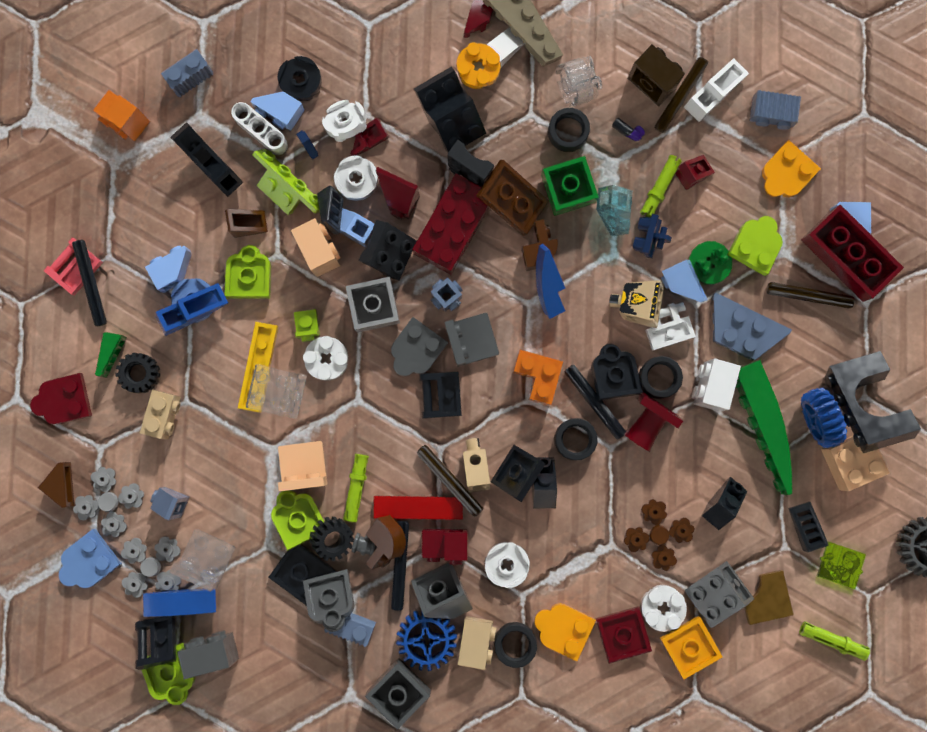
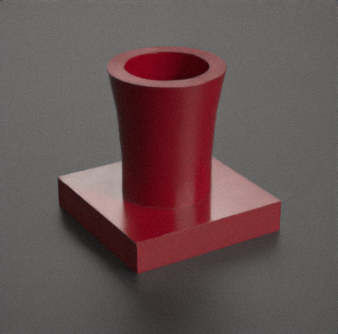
(651, 422)

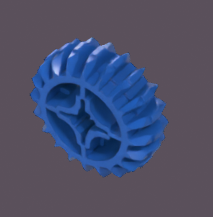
(823, 417)
(416, 641)

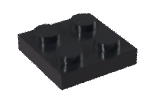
(517, 473)

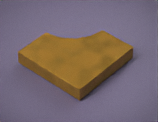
(770, 600)

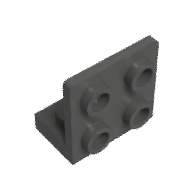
(471, 339)
(719, 594)

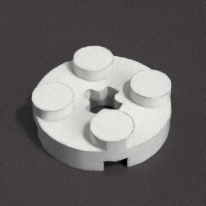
(353, 125)
(345, 172)
(326, 345)
(495, 559)
(674, 600)

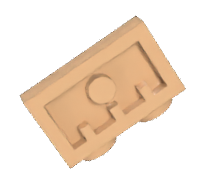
(302, 466)

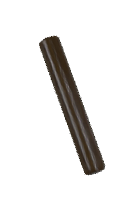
(681, 94)
(810, 295)
(450, 480)

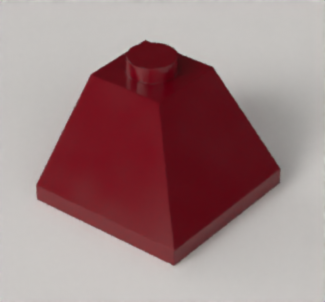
(399, 193)

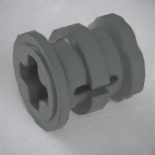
(363, 545)

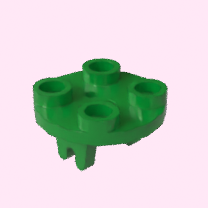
(718, 257)

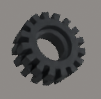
(126, 366)
(337, 548)

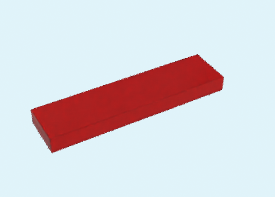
(418, 507)

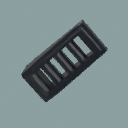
(330, 208)
(815, 524)

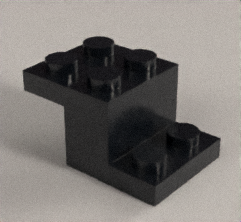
(450, 109)

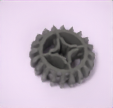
(908, 545)

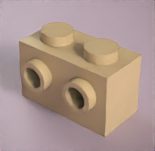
(160, 415)
(476, 643)

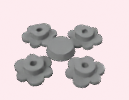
(108, 501)
(150, 566)

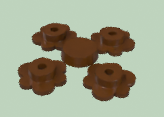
(659, 535)

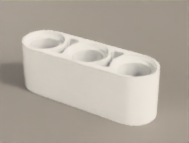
(254, 120)

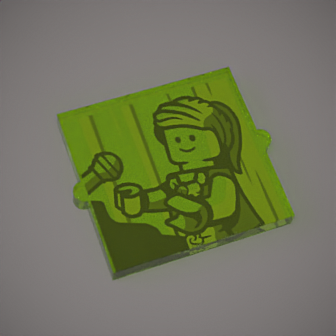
(841, 565)

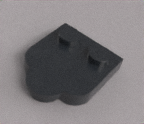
(615, 374)

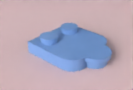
(87, 561)

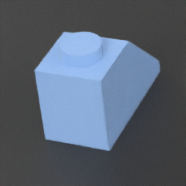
(684, 281)

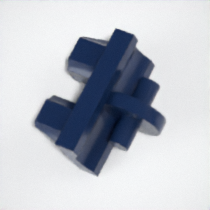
(652, 227)

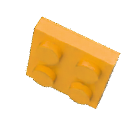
(691, 647)

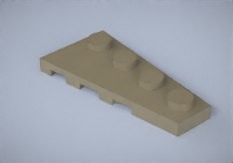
(529, 27)

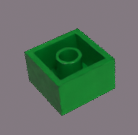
(569, 186)

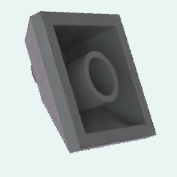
(441, 593)

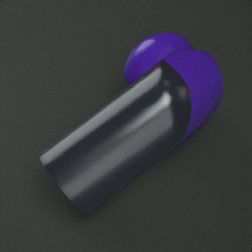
(626, 130)

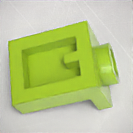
(306, 325)

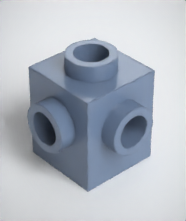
(446, 286)

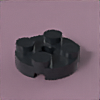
(300, 65)

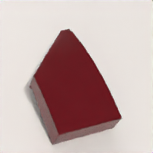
(478, 18)
(369, 138)

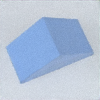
(860, 211)

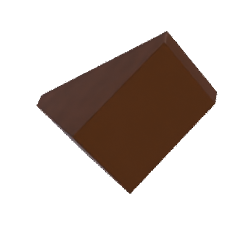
(245, 222)
(59, 485)

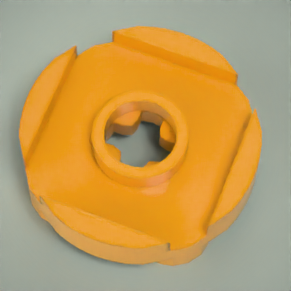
(478, 53)

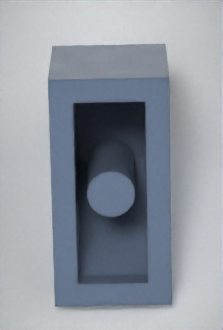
(168, 503)

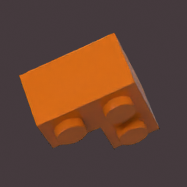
(121, 116)
(544, 372)

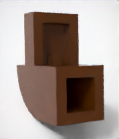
(530, 251)
(389, 540)

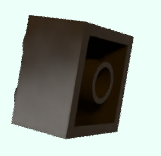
(656, 74)

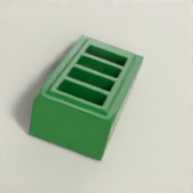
(109, 351)

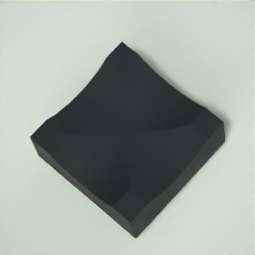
(467, 165)
(388, 250)

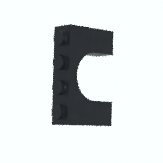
(868, 430)

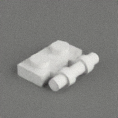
(672, 332)

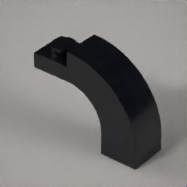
(206, 159)

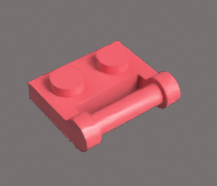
(70, 277)

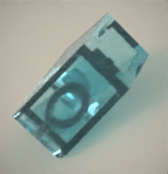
(615, 208)

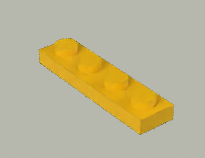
(260, 353)

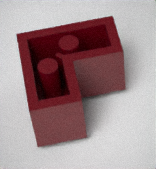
(445, 544)

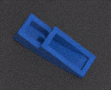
(548, 283)
(191, 309)
(179, 602)

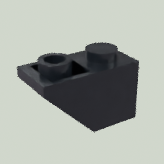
(545, 486)
(725, 504)

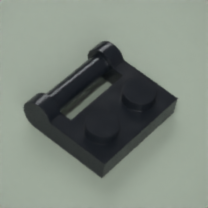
(448, 394)
(161, 641)

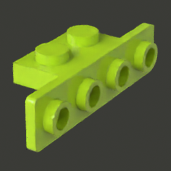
(282, 185)

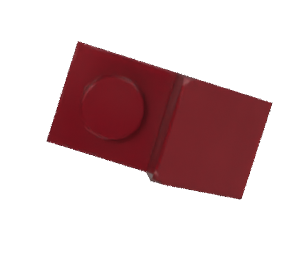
(694, 171)

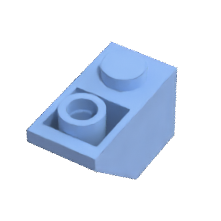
(280, 108)
(356, 227)
(170, 269)

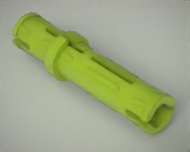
(656, 195)
(355, 488)
(843, 644)

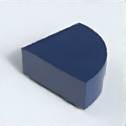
(306, 142)

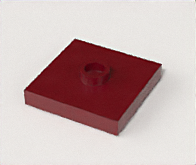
(623, 634)

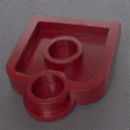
(62, 400)

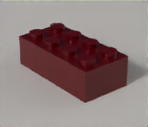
(451, 225)
(852, 253)

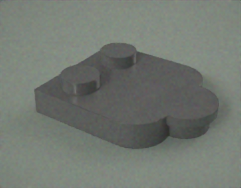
(416, 349)
(329, 599)

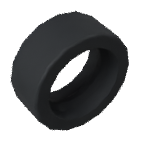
(575, 114)
(677, 374)
(592, 439)
(529, 655)

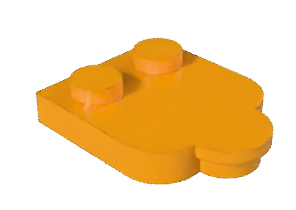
(788, 171)
(564, 629)

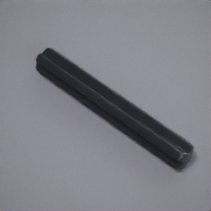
(89, 282)
(598, 406)
(400, 573)

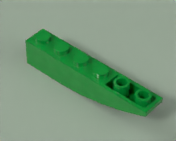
(767, 421)

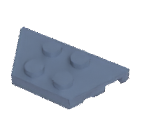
(744, 329)

